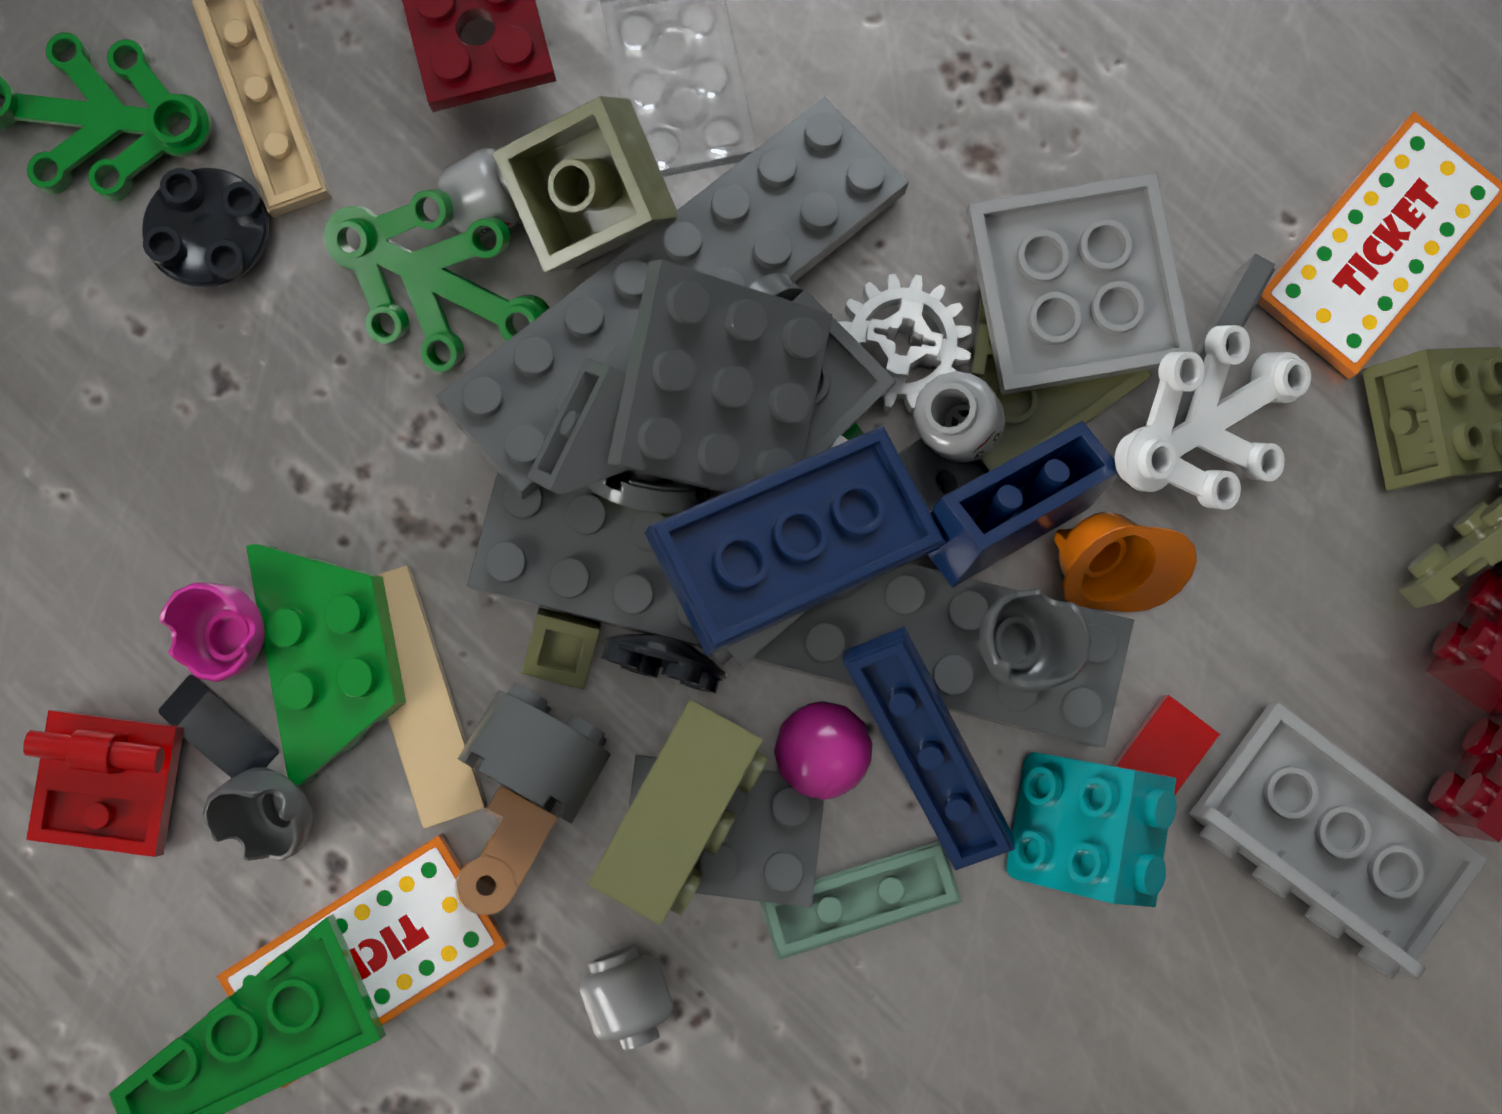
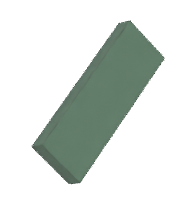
(865, 899)

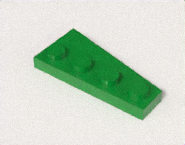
(271, 1031)

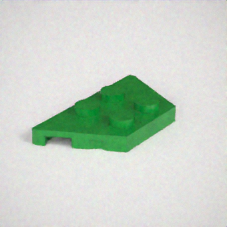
(325, 655)

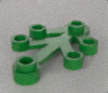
(105, 118)
(423, 273)

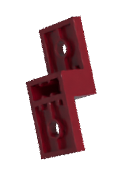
(467, 73)
(1471, 664)

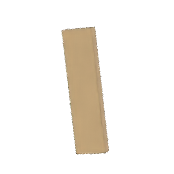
(262, 104)
(428, 723)

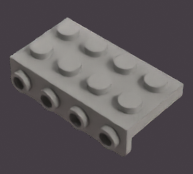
(1337, 841)

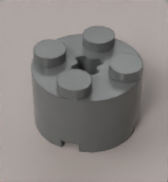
(537, 752)

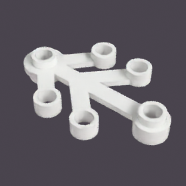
(1151, 453)

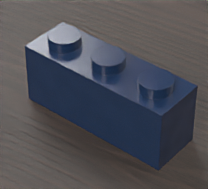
(1020, 501)

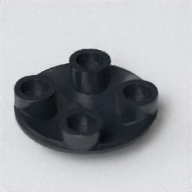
(205, 227)
(649, 652)

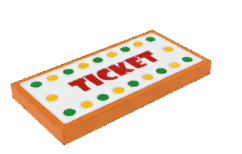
(1381, 245)
(400, 930)

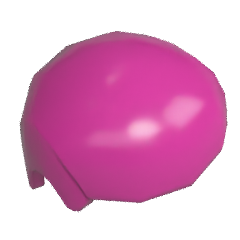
(213, 630)
(823, 750)

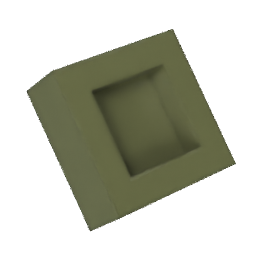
(561, 648)

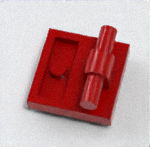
(103, 782)

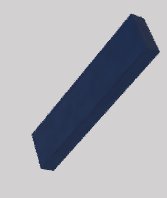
(929, 748)

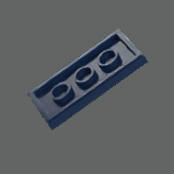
(793, 539)

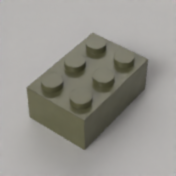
(679, 814)

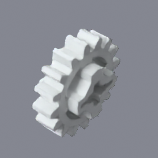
(926, 347)

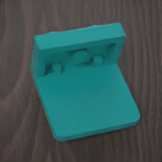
(1092, 829)

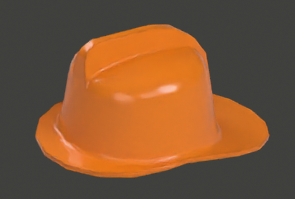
(1122, 564)

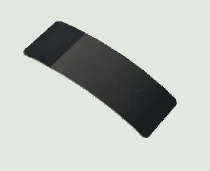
(216, 729)

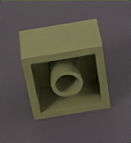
(585, 183)

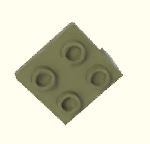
(1437, 414)

